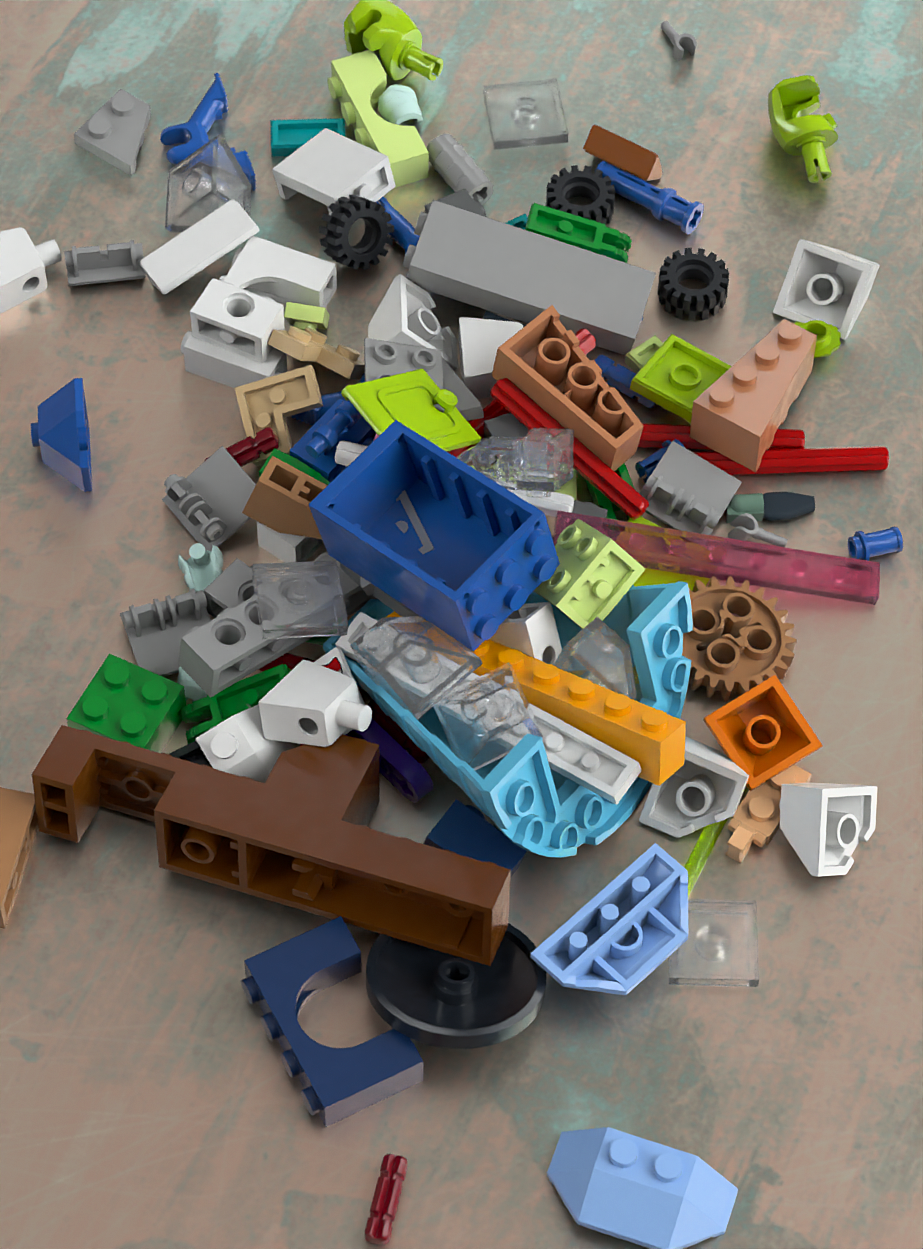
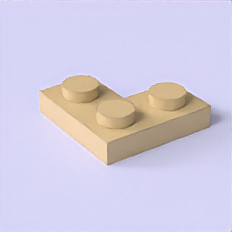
(311, 346)
(274, 398)

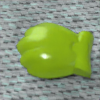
(827, 337)

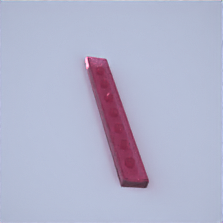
(743, 560)

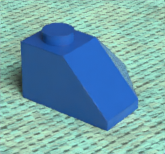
(65, 434)

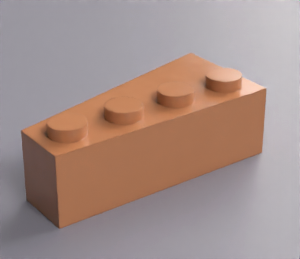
(568, 386)
(754, 395)

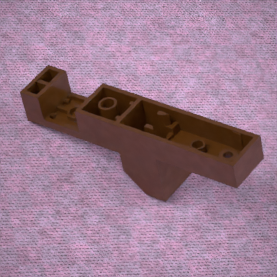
(285, 839)

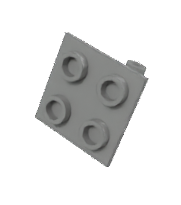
(391, 358)
(688, 491)
(211, 499)
(158, 628)

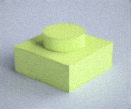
(306, 316)

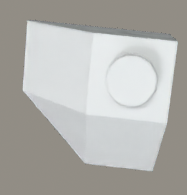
(408, 319)
(240, 746)
(697, 793)
(827, 823)

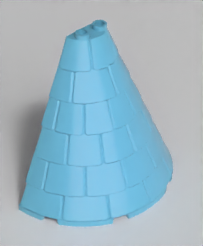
(520, 791)

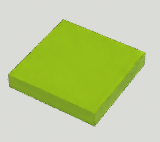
(677, 376)

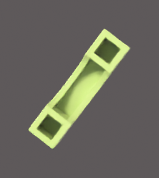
(358, 84)

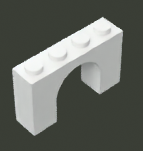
(269, 272)

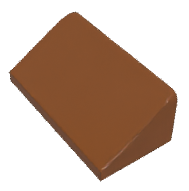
(623, 154)

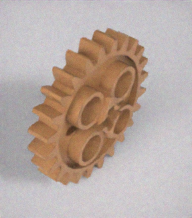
(731, 638)

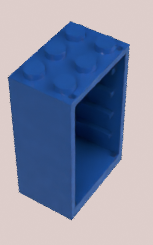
(484, 538)

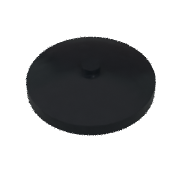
(454, 999)

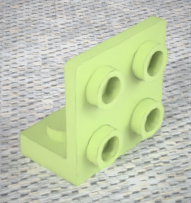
(590, 575)

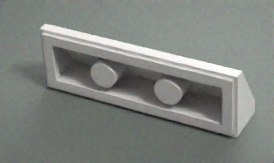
(198, 246)

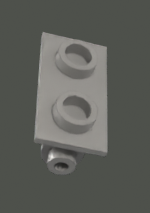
(94, 266)

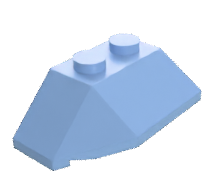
(622, 929)
(639, 1189)

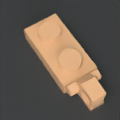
(759, 813)

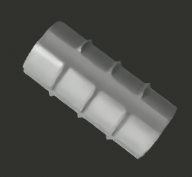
(458, 168)

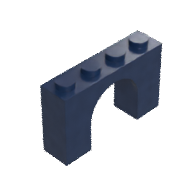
(334, 1079)

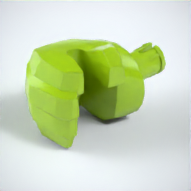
(391, 31)
(798, 131)

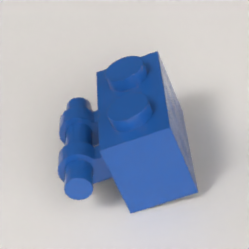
(320, 442)

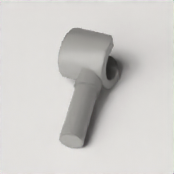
(679, 41)
(747, 527)

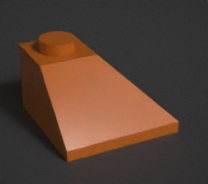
(763, 732)

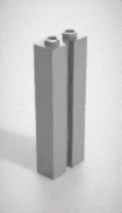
(526, 274)

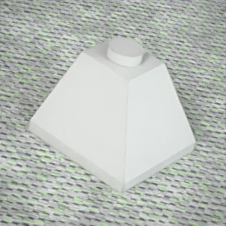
(825, 286)

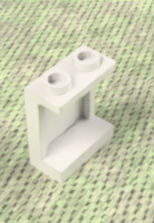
(334, 168)

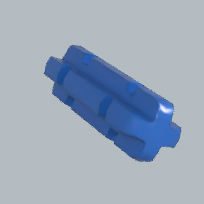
(620, 378)

